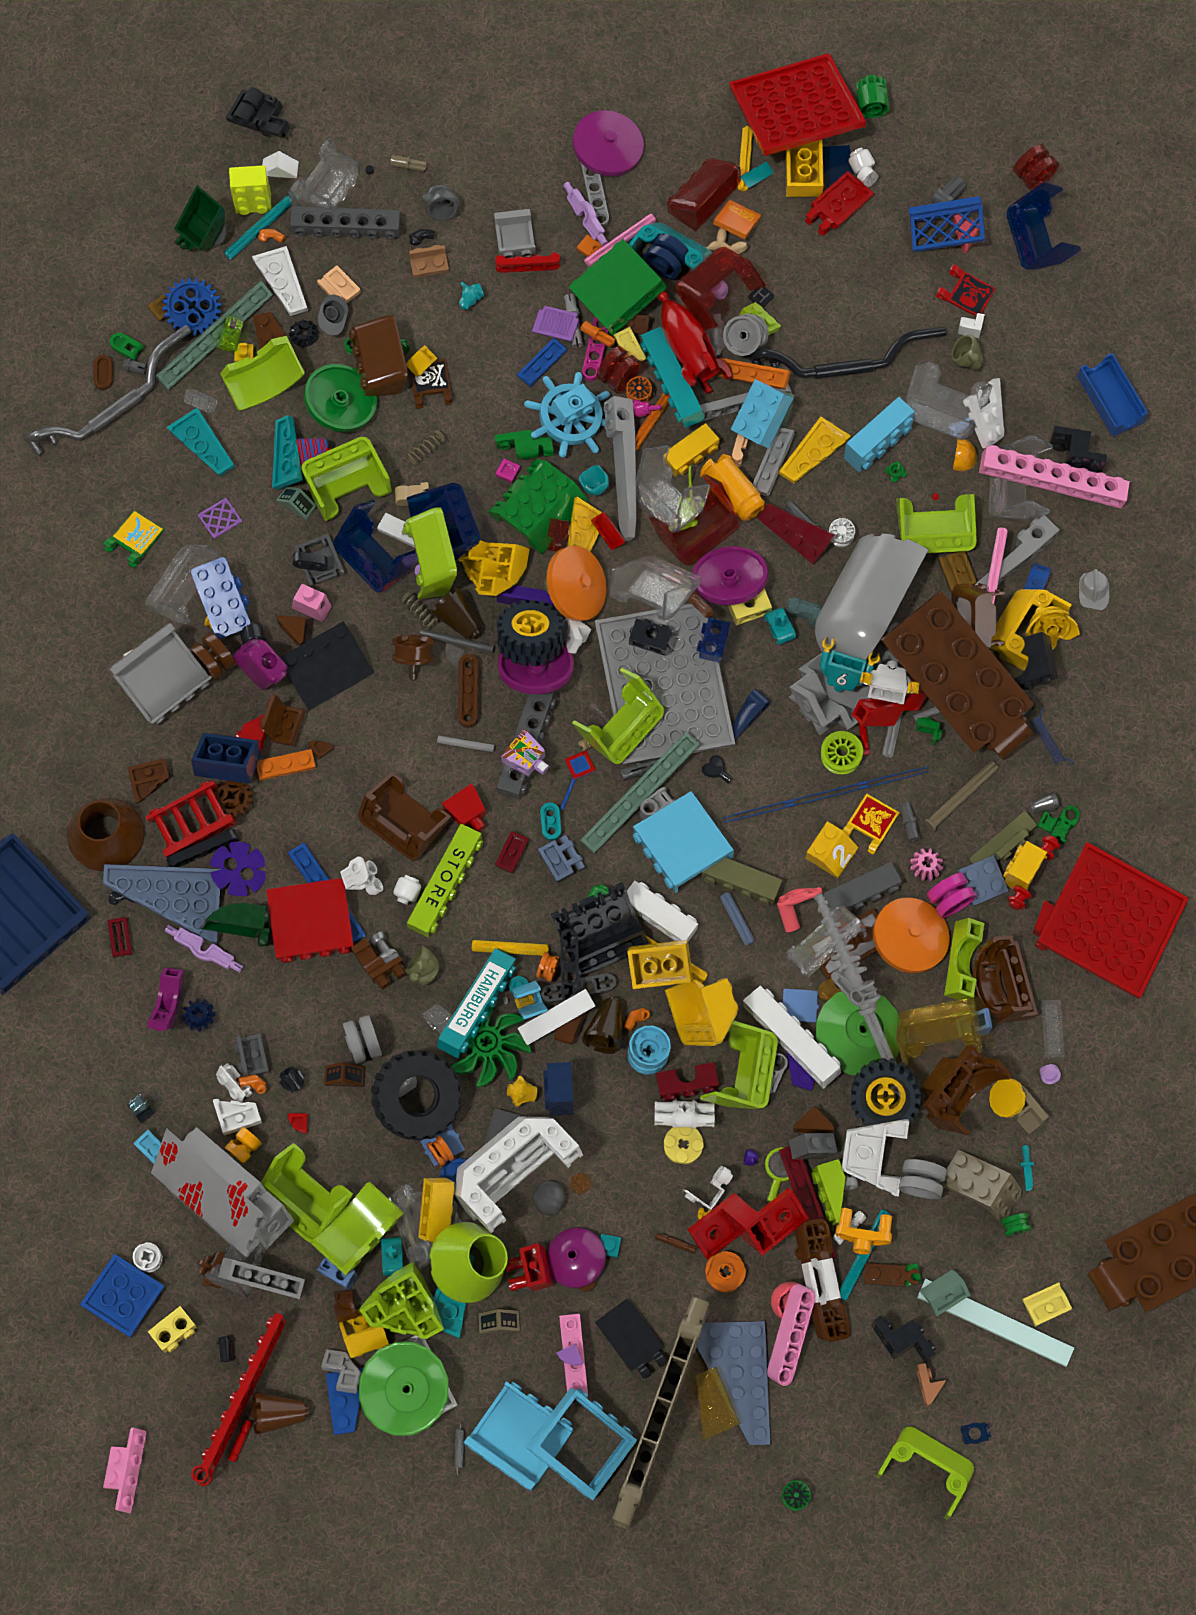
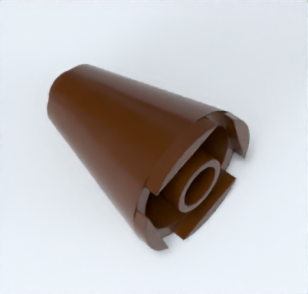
(276, 1412)

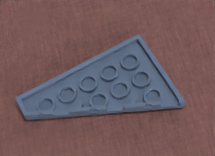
(172, 892)
(741, 1360)

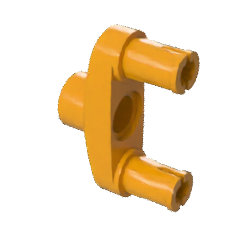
(861, 1238)

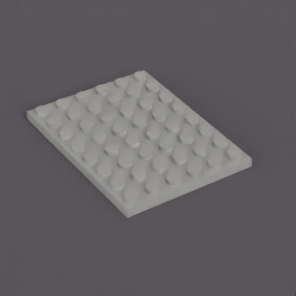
(680, 680)

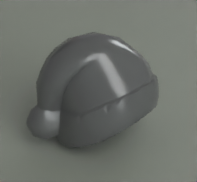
(441, 202)

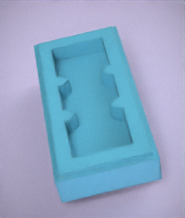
(148, 1145)

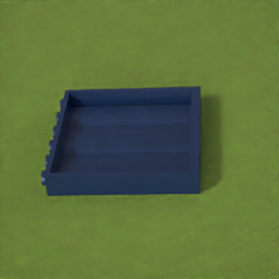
(34, 912)

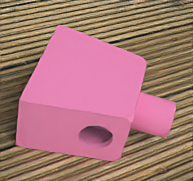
(310, 601)

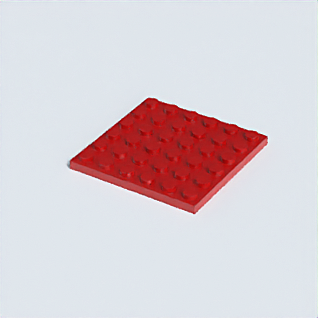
(797, 104)
(1112, 920)

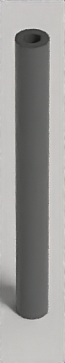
(458, 641)

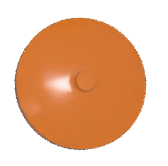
(576, 583)
(910, 935)

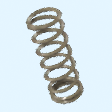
(438, 434)
(411, 596)

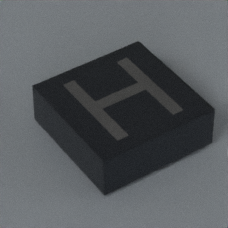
(761, 296)

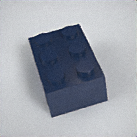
(226, 758)
(558, 1088)

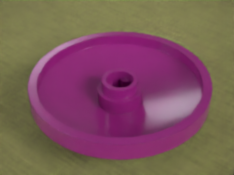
(608, 143)
(731, 575)
(538, 678)

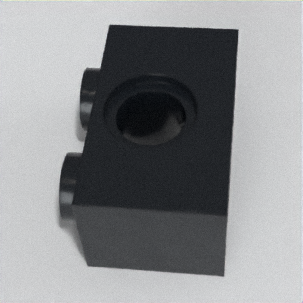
(658, 644)

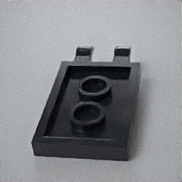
(631, 1338)

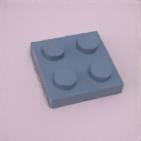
(984, 879)

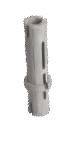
(572, 307)

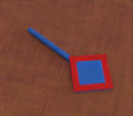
(579, 766)

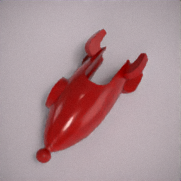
(690, 344)

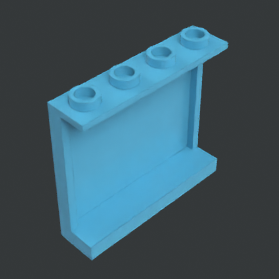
(682, 841)
(507, 1431)

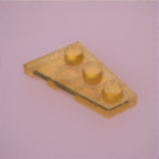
(715, 1405)

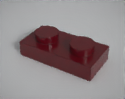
(511, 852)

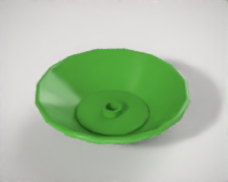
(841, 1035)
(384, 1385)

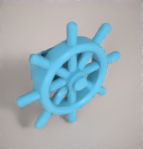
(570, 406)

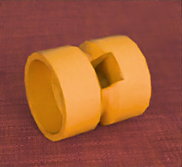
(243, 1145)

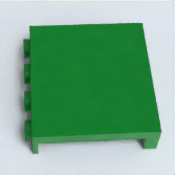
(617, 287)

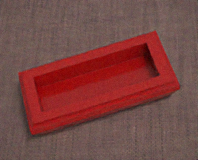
(608, 530)

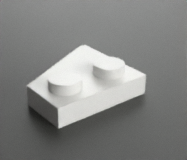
(236, 1115)

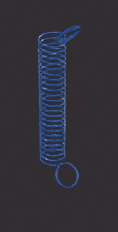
(1048, 740)

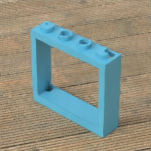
(591, 1490)

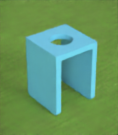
(531, 1010)

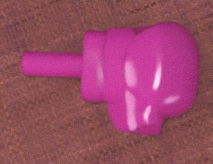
(642, 409)

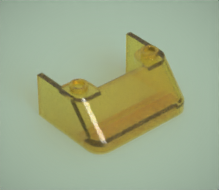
(938, 1025)

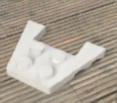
(989, 418)
(865, 1153)

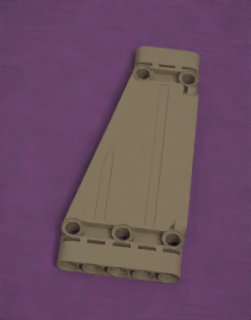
(685, 1346)

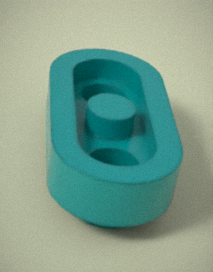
(550, 822)

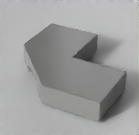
(349, 1374)

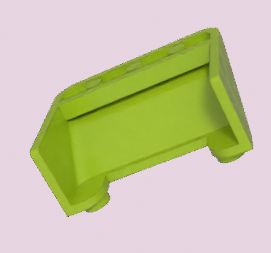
(939, 529)

